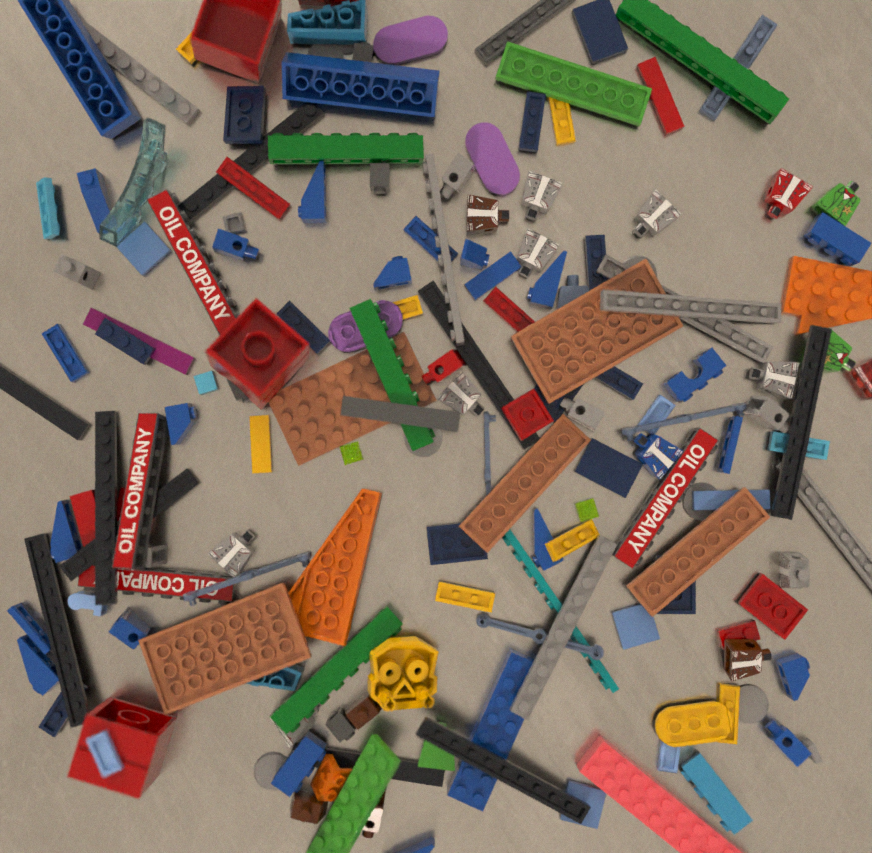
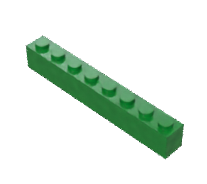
(345, 148)
(389, 367)
(335, 670)

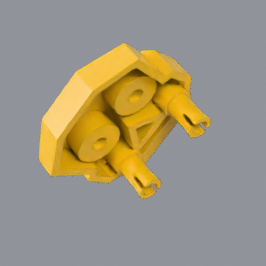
(402, 657)

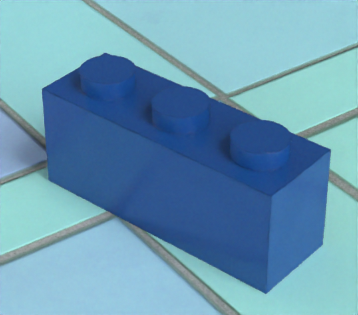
(837, 239)
(299, 764)

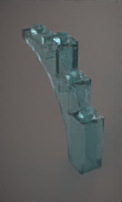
(148, 166)

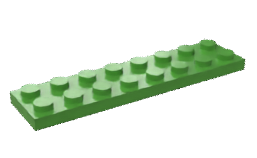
(573, 83)
(356, 798)

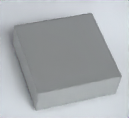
(234, 223)
(815, 757)

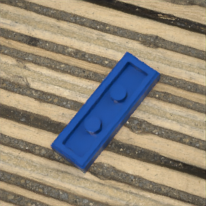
(426, 238)
(492, 275)
(65, 353)
(730, 444)
(30, 627)

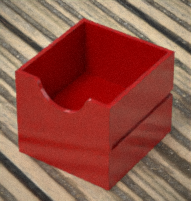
(236, 35)
(258, 353)
(139, 738)

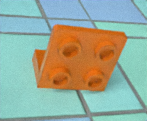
(329, 779)

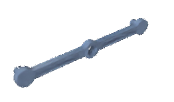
(629, 431)
(487, 472)
(247, 575)
(483, 620)

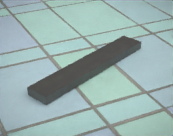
(519, 28)
(400, 413)

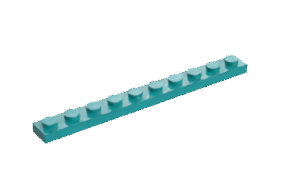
(553, 602)

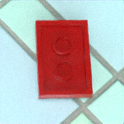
(772, 606)

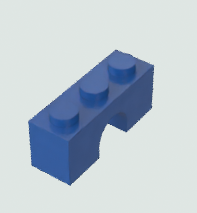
(708, 365)

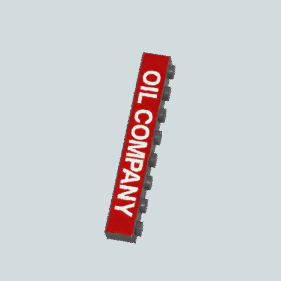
(193, 259)
(140, 492)
(664, 498)
(165, 583)

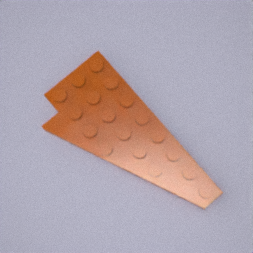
(826, 294)
(331, 582)

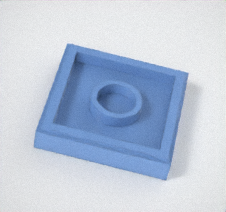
(144, 248)
(634, 626)
(591, 795)

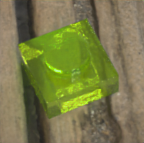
(351, 453)
(586, 509)

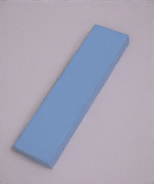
(714, 499)

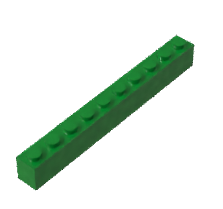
(703, 58)

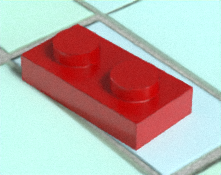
(743, 630)

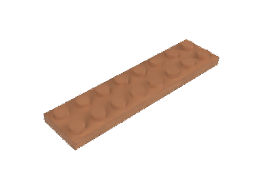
(524, 483)
(698, 551)

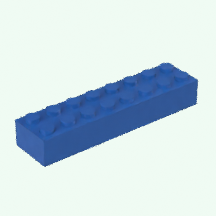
(82, 65)
(360, 84)
(494, 730)

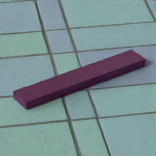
(164, 353)

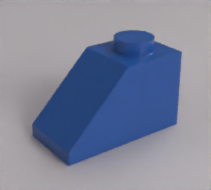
(474, 255)
(393, 274)
(180, 421)
(794, 674)

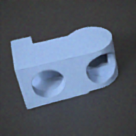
(87, 601)

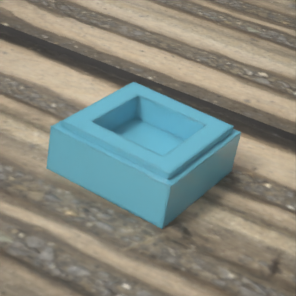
(206, 382)

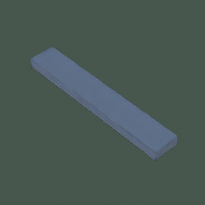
(745, 56)

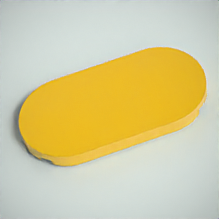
(694, 723)

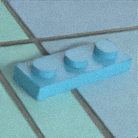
(47, 208)
(816, 447)

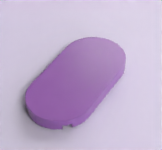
(410, 40)
(492, 158)
(346, 336)

